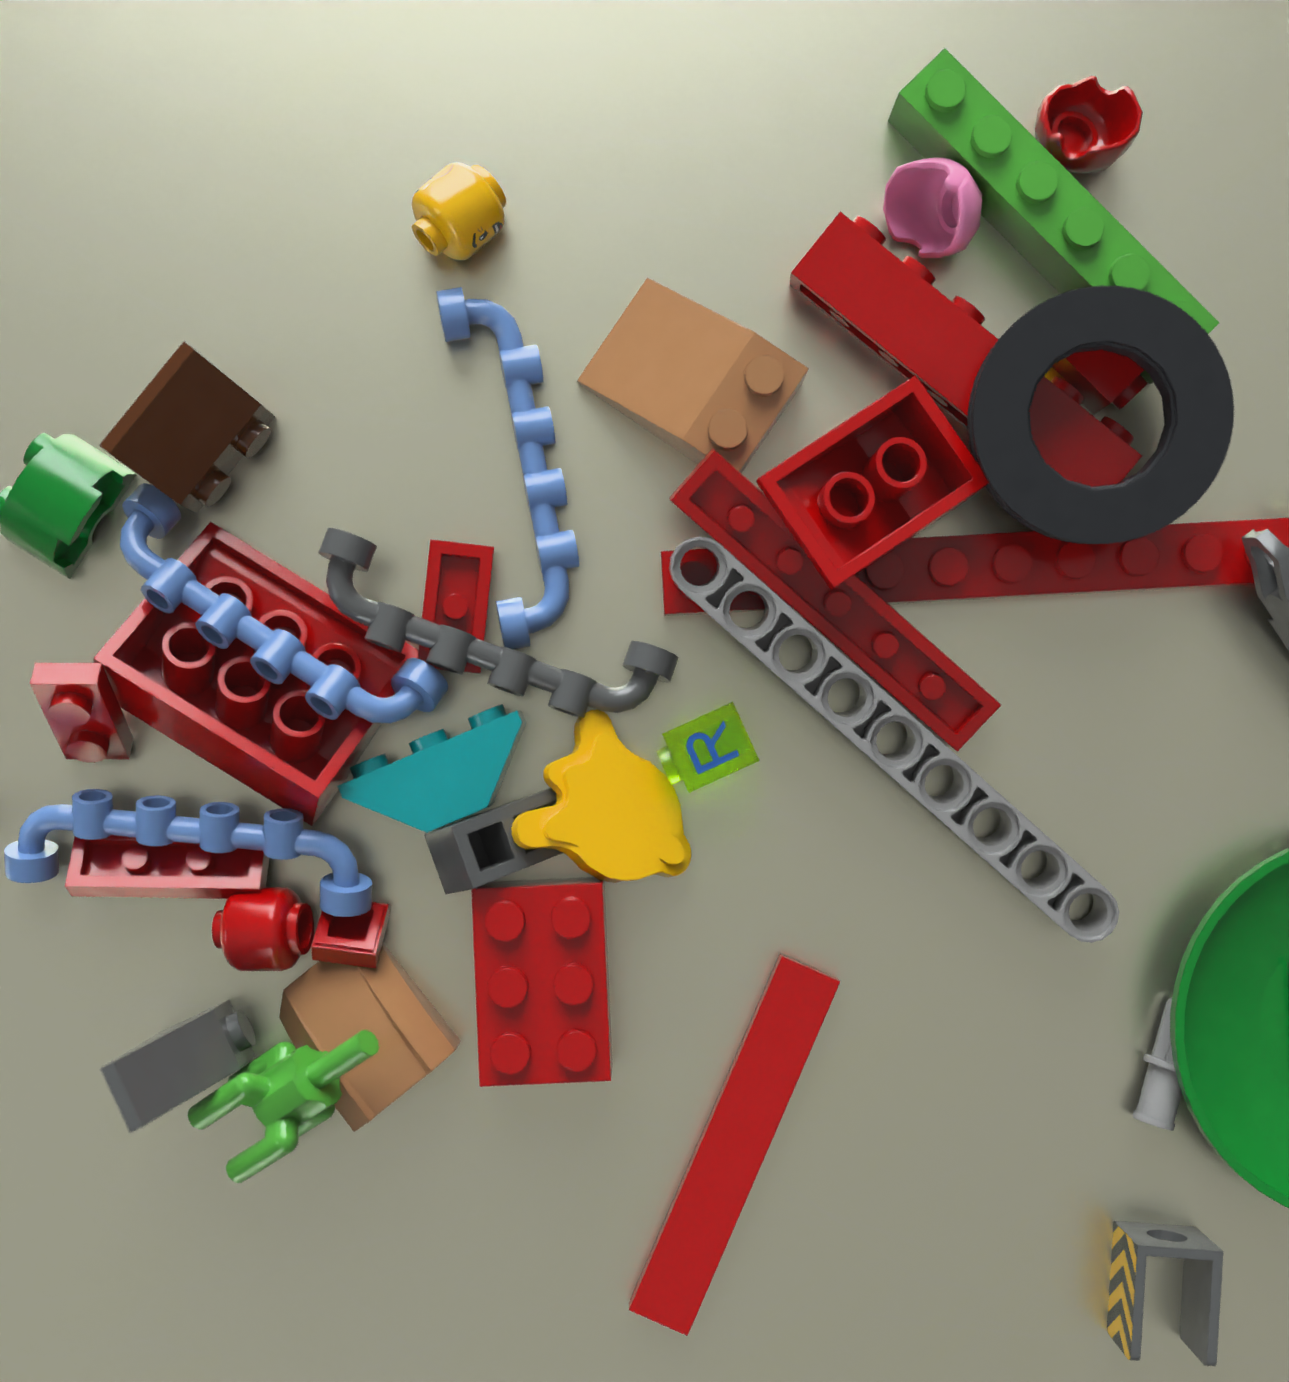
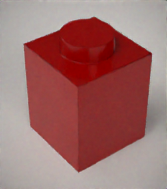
(1102, 378)

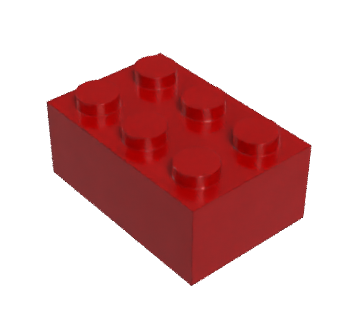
(542, 981)

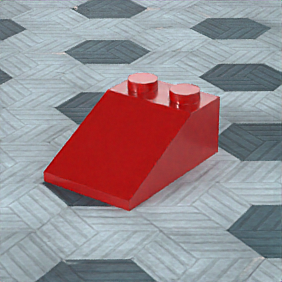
(873, 482)

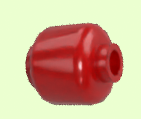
(263, 929)

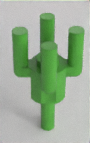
(288, 1093)

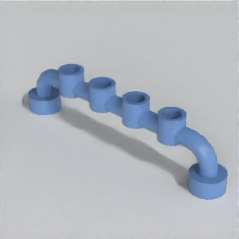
(532, 431)
(277, 651)
(217, 831)

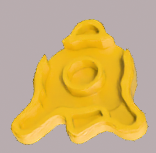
(610, 810)

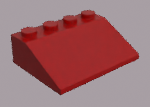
(218, 701)

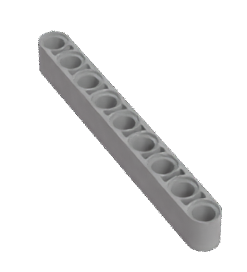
(969, 794)

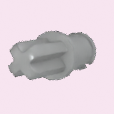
(1160, 1089)

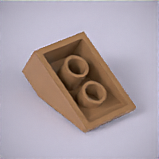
(693, 376)

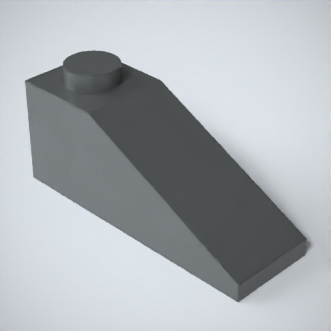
(483, 846)
(179, 1063)

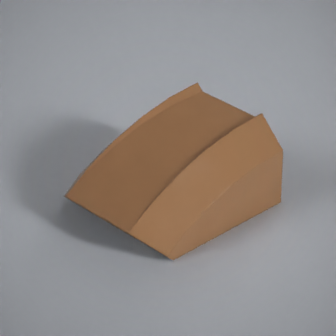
(341, 1000)

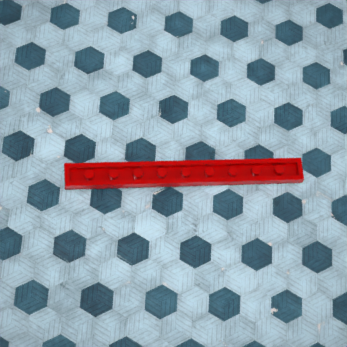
(1026, 566)

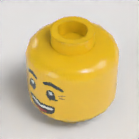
(458, 211)

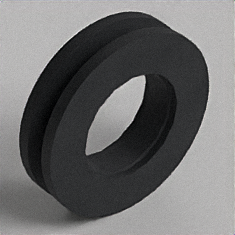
(1194, 401)

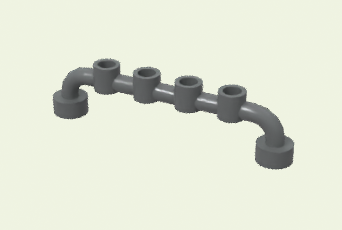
(453, 648)

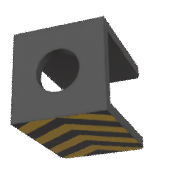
(1200, 1285)

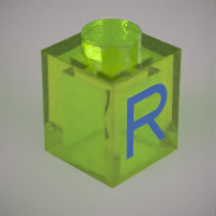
(706, 748)

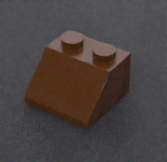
(189, 430)

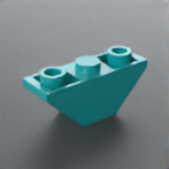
(443, 775)

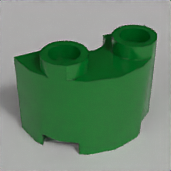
(61, 499)

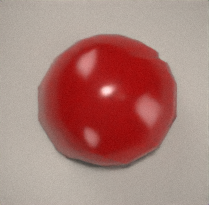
(1088, 125)

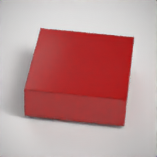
(351, 939)

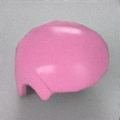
(933, 206)

